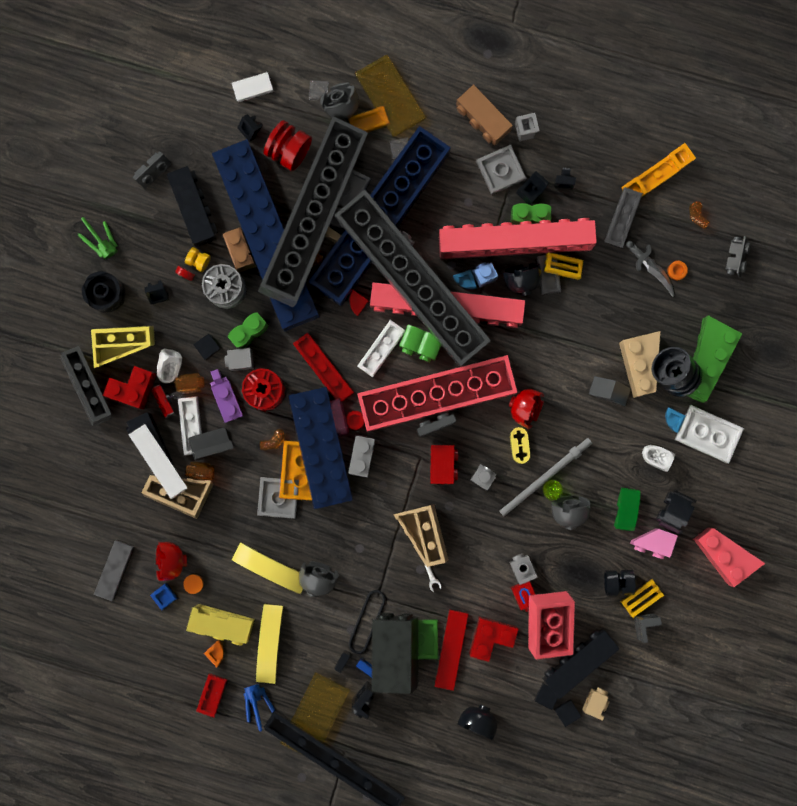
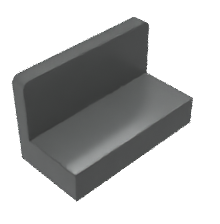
(210, 443)
(644, 621)

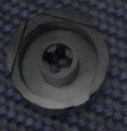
(94, 286)
(676, 512)

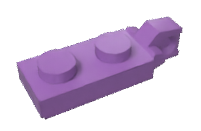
(225, 397)

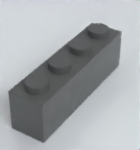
(85, 386)

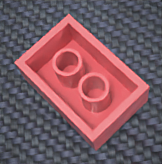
(551, 625)

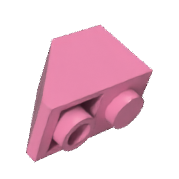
(657, 541)

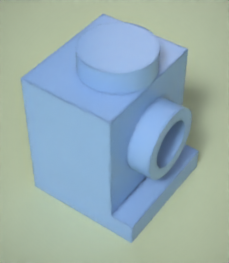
(485, 274)

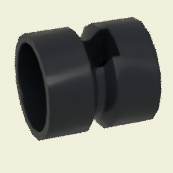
(612, 582)

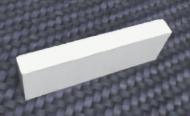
(381, 348)
(189, 421)

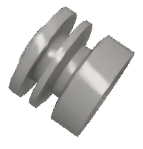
(229, 296)

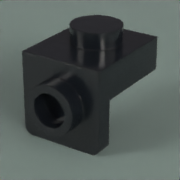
(532, 188)

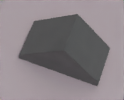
(609, 390)

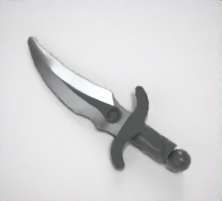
(650, 264)

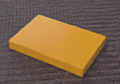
(293, 470)

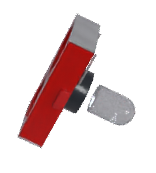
(164, 400)

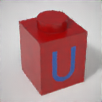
(522, 594)

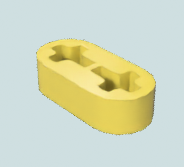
(524, 444)

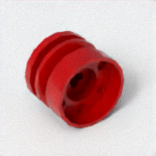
(287, 145)
(274, 392)

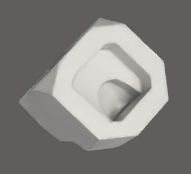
(168, 365)
(658, 457)

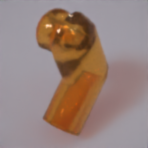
(695, 214)
(275, 442)

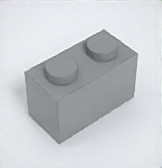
(361, 456)

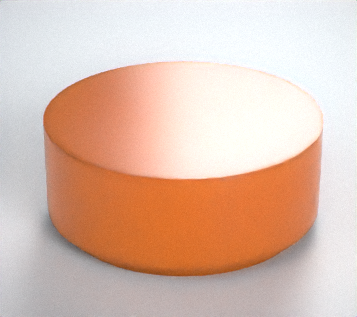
(677, 270)
(193, 583)

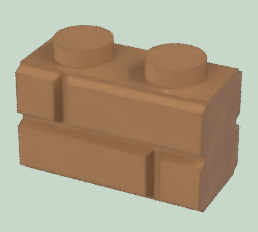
(239, 250)

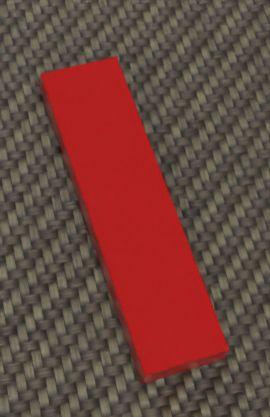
(323, 367)
(451, 649)

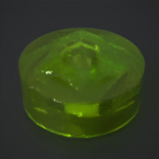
(552, 490)

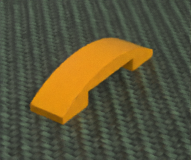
(662, 170)

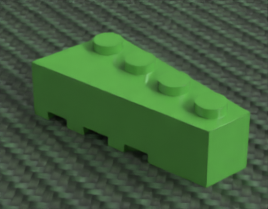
(712, 353)

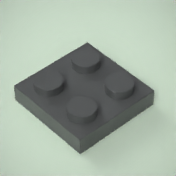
(428, 427)

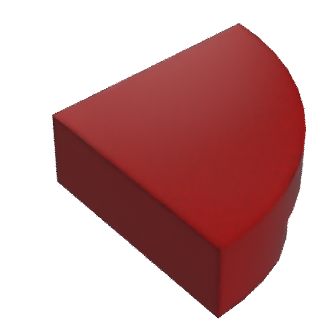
(357, 302)

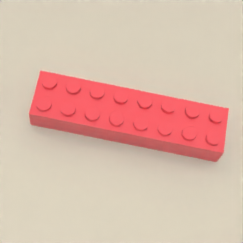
(517, 239)
(437, 393)

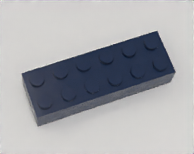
(320, 448)

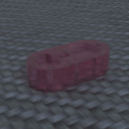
(339, 417)

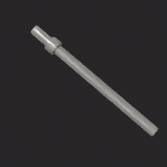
(574, 452)

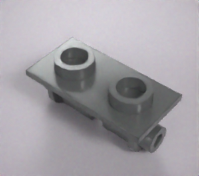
(157, 165)
(740, 249)

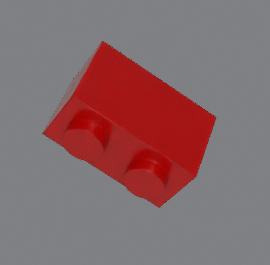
(442, 464)

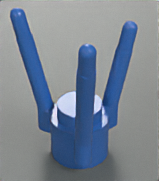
(251, 695)

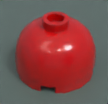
(526, 407)
(169, 561)

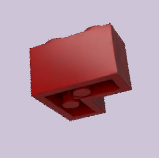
(133, 393)
(488, 633)

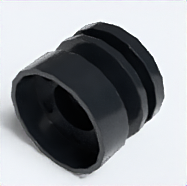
(676, 371)

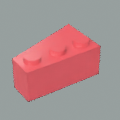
(727, 557)

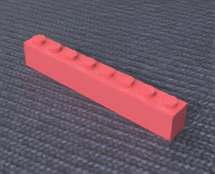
(479, 307)

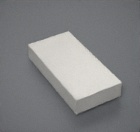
(252, 87)

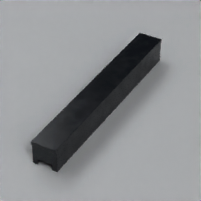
(332, 761)

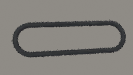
(360, 616)

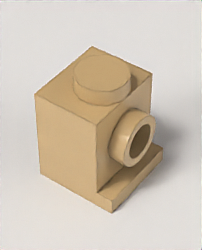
(596, 703)

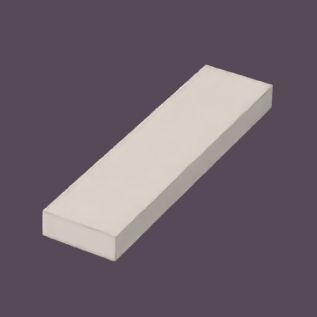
(158, 461)

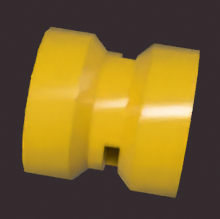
(197, 259)

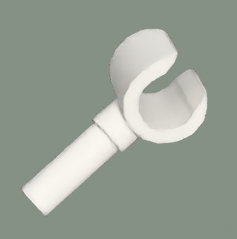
(432, 578)

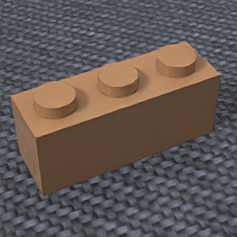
(483, 115)

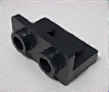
(362, 700)

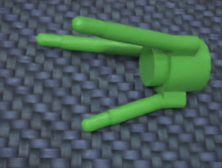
(106, 248)

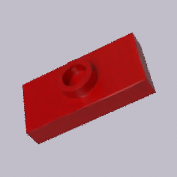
(211, 695)

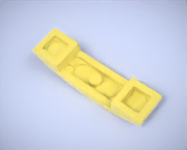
(267, 568)
(269, 643)

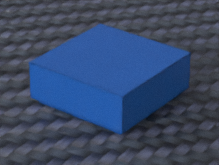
(163, 596)
(365, 666)

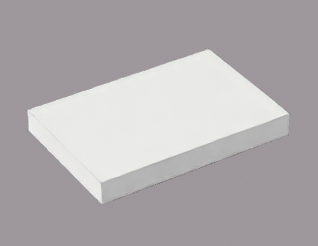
(709, 434)

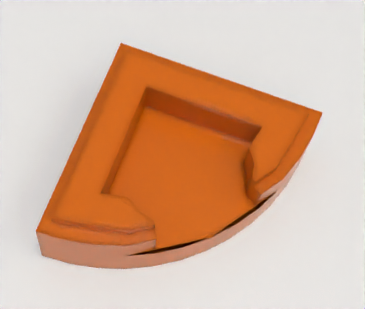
(215, 653)

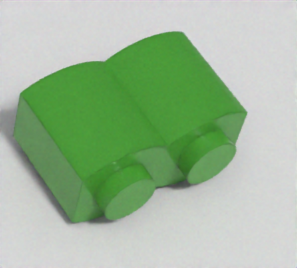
(525, 212)
(244, 334)
(420, 343)

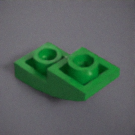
(628, 509)

